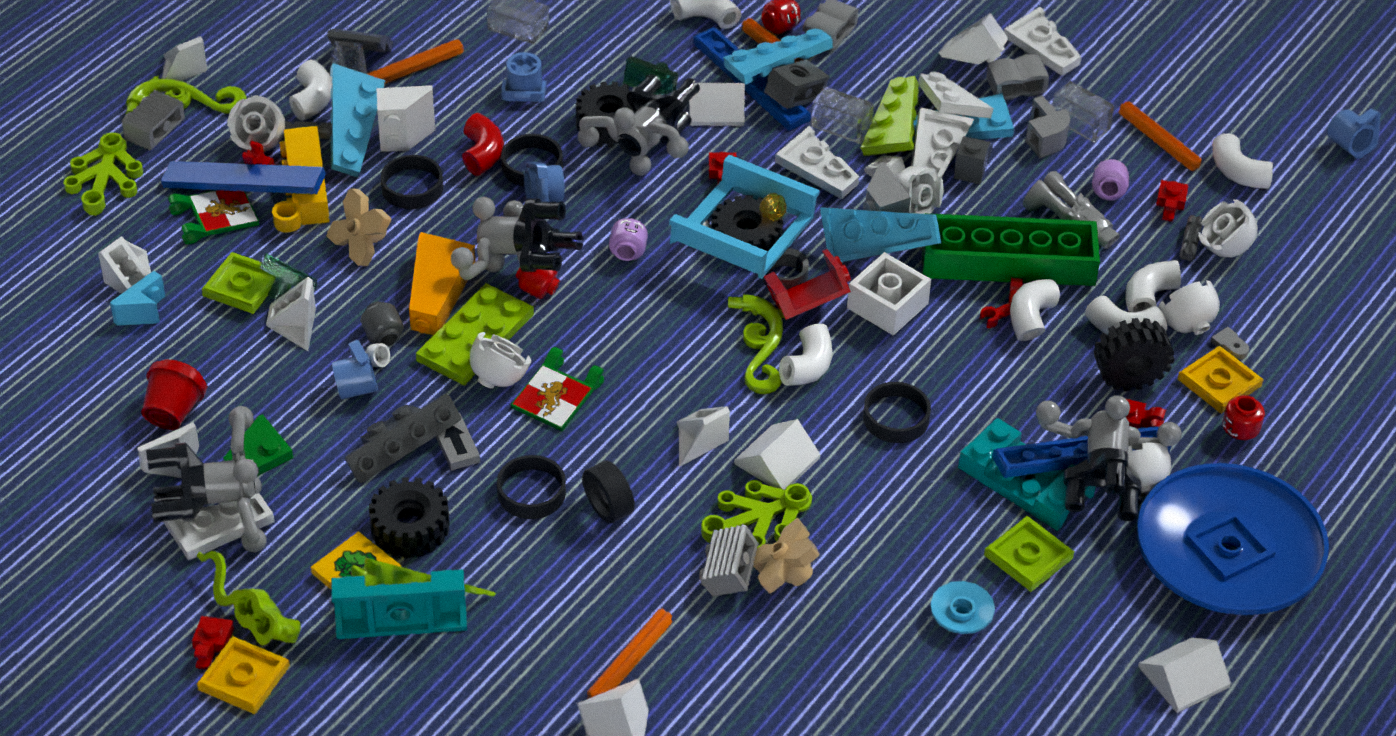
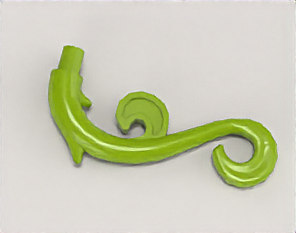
(185, 93)
(766, 344)

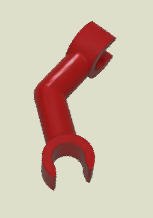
(1004, 310)

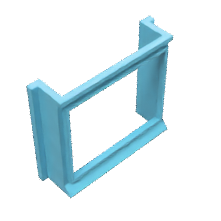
(754, 181)

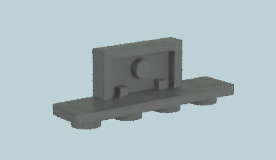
(400, 435)

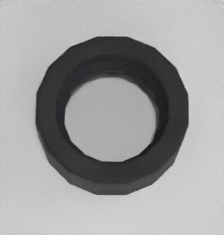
(608, 491)

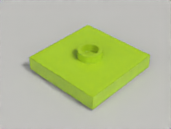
(239, 283)
(1029, 553)

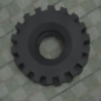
(601, 100)
(746, 213)
(1134, 354)
(405, 500)

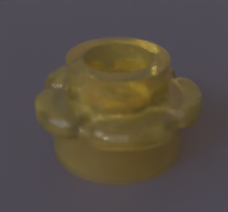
(777, 209)

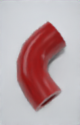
(487, 147)

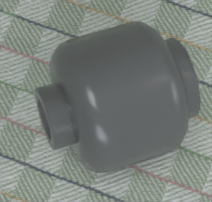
(382, 323)

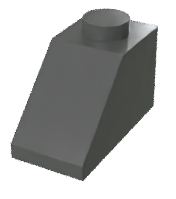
(972, 159)

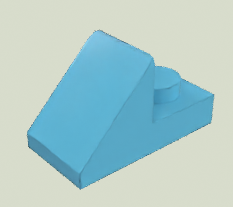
(139, 302)

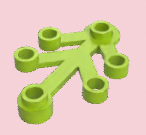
(109, 148)
(792, 500)

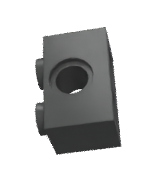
(795, 83)

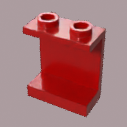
(812, 292)

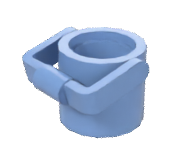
(523, 79)
(1354, 132)
(544, 182)
(354, 374)

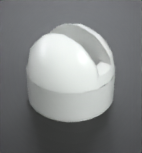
(378, 351)

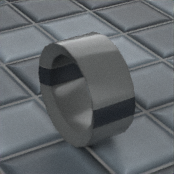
(794, 259)

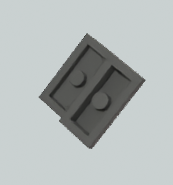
(369, 41)

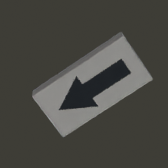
(458, 446)

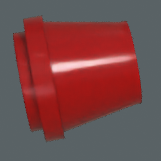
(171, 393)

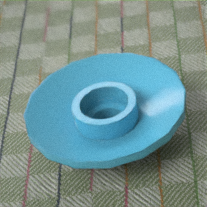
(963, 598)

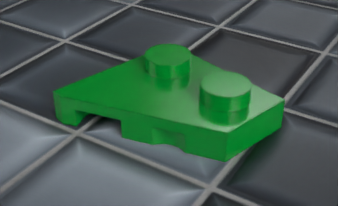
(264, 446)

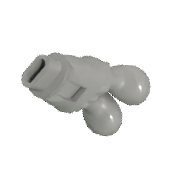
(1046, 194)

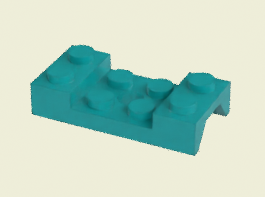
(1039, 496)
(373, 612)

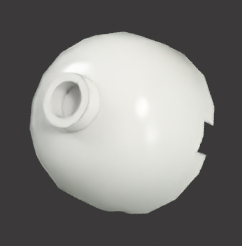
(257, 121)
(923, 188)
(1229, 229)
(1192, 308)
(497, 361)
(1149, 465)

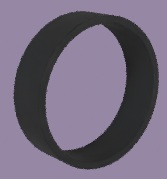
(523, 142)
(411, 162)
(896, 435)
(531, 511)

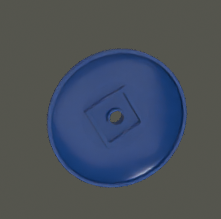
(1214, 504)

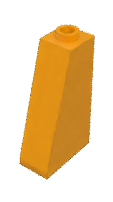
(435, 283)

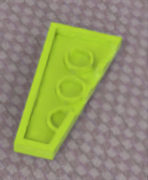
(893, 122)

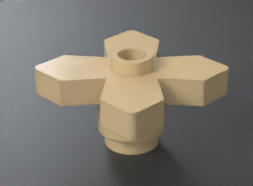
(359, 228)
(787, 558)

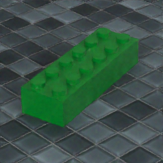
(1013, 247)

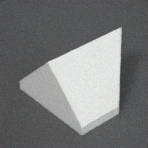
(185, 60)
(123, 264)
(294, 314)
(702, 432)
(186, 434)
(616, 712)

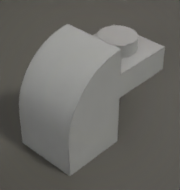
(1047, 128)

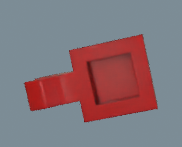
(256, 155)
(716, 162)
(1171, 196)
(1139, 416)
(210, 637)

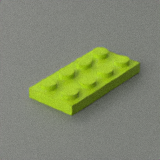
(486, 312)

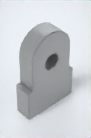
(1231, 343)

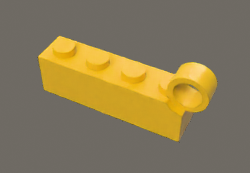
(301, 149)

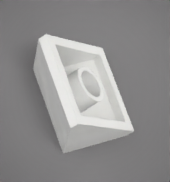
(717, 104)
(780, 455)
(1187, 672)

